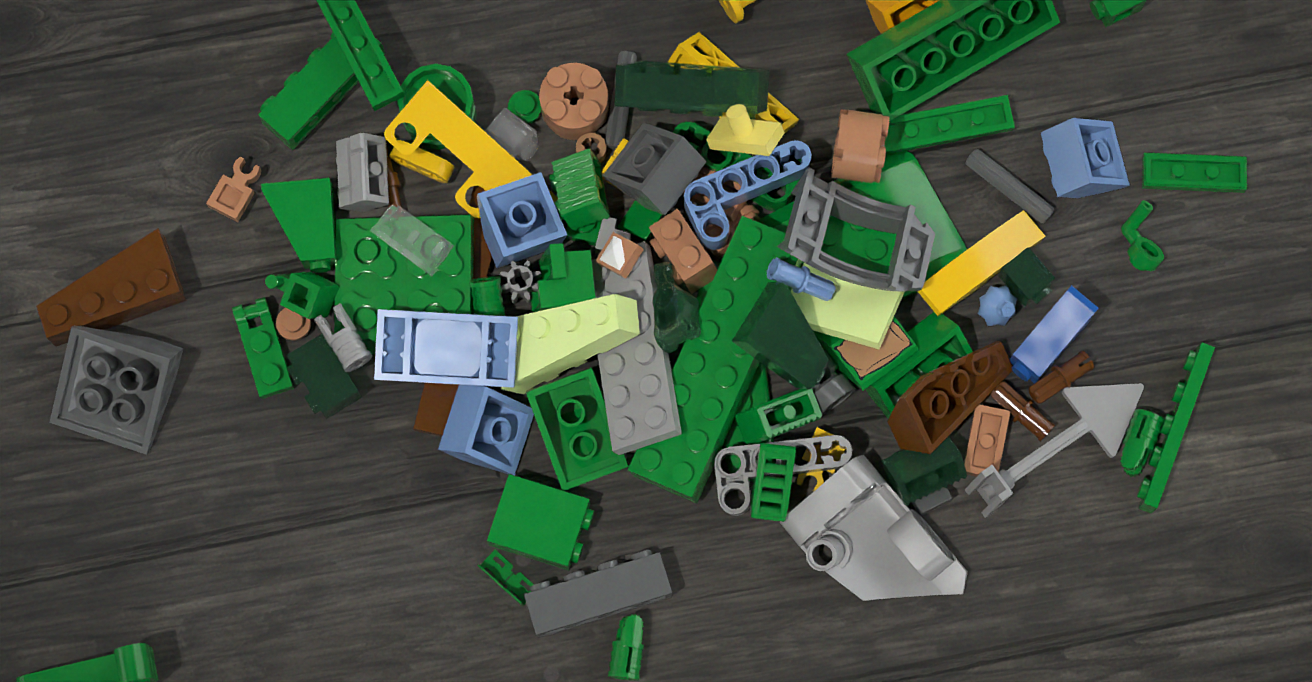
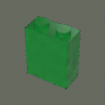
(540, 522)

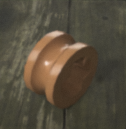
(589, 138)

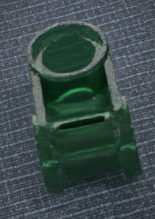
(674, 316)

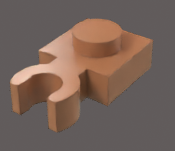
(233, 194)

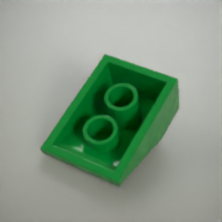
(575, 428)

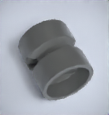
(834, 388)

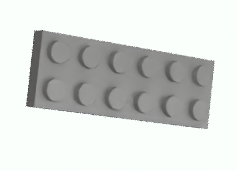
(637, 372)

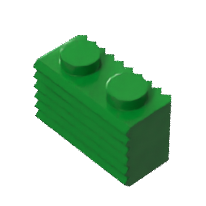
(579, 189)
(778, 416)

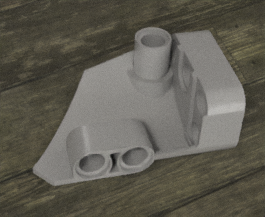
(873, 538)

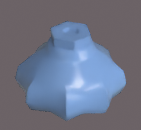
(997, 306)

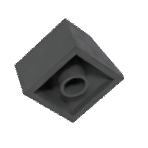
(655, 168)

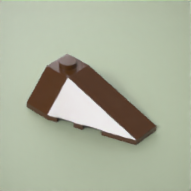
(946, 397)

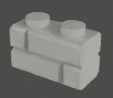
(362, 172)

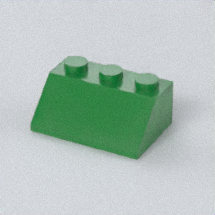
(938, 344)

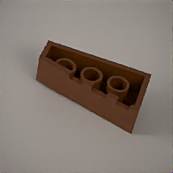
(115, 292)

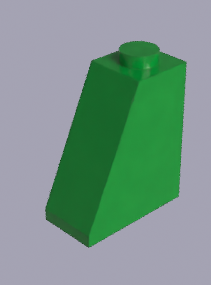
(307, 218)

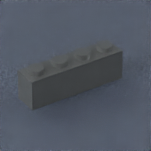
(598, 594)

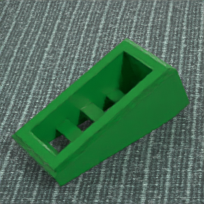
(771, 504)

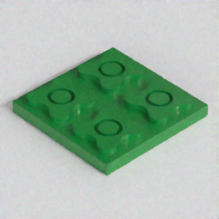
(379, 277)

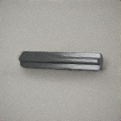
(618, 115)
(1009, 186)

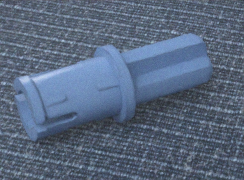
(800, 279)

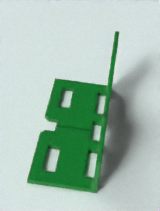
(502, 574)

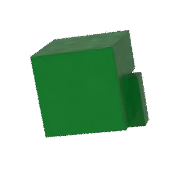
(564, 278)

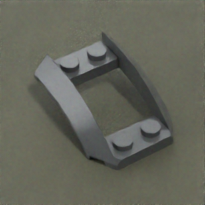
(808, 223)

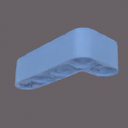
(750, 188)

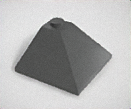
(115, 386)

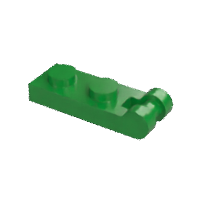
(263, 349)

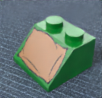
(866, 364)

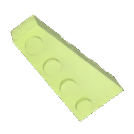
(569, 335)

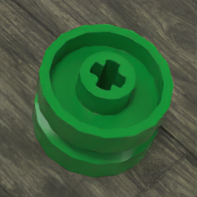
(448, 82)

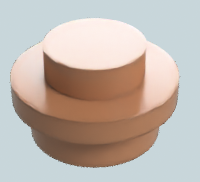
(292, 325)

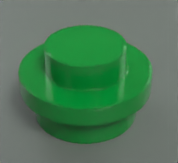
(525, 105)

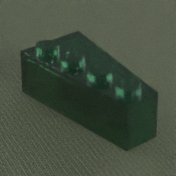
(690, 87)

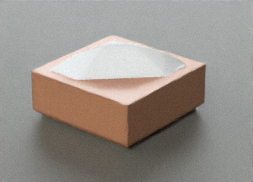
(619, 255)

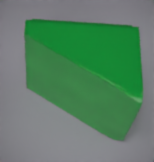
(638, 221)

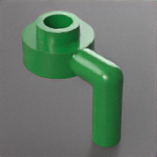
(1143, 252)

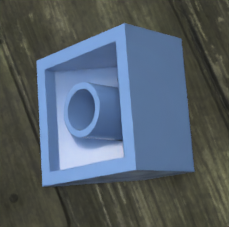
(1084, 158)
(519, 220)
(486, 428)

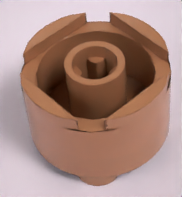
(570, 82)
(860, 146)

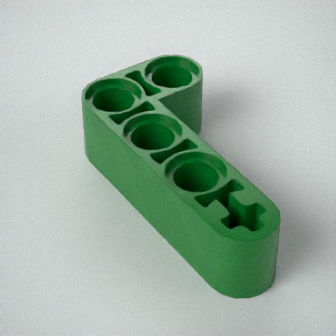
(700, 135)
(127, 664)

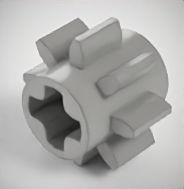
(527, 275)

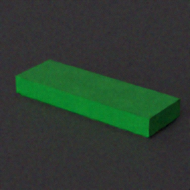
(1194, 172)

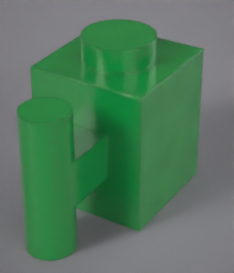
(305, 293)

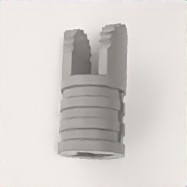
(346, 342)

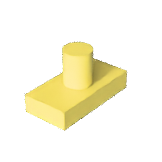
(743, 134)

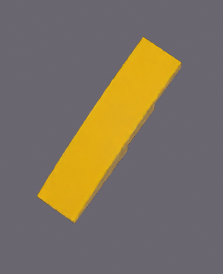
(980, 263)

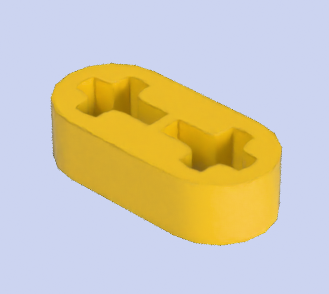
(424, 163)

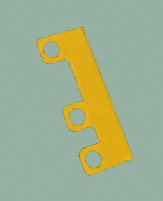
(435, 114)

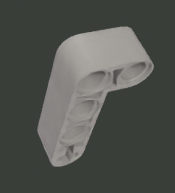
(749, 453)

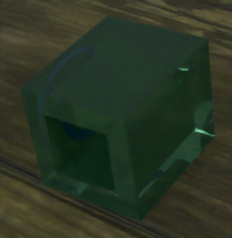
(1027, 278)

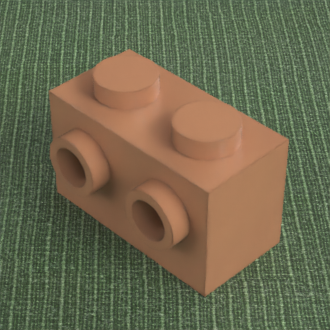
(684, 251)

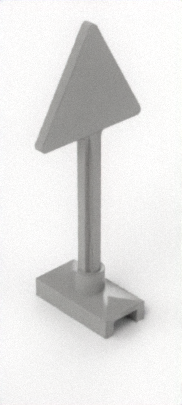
(1102, 412)

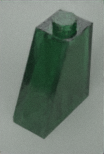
(782, 338)

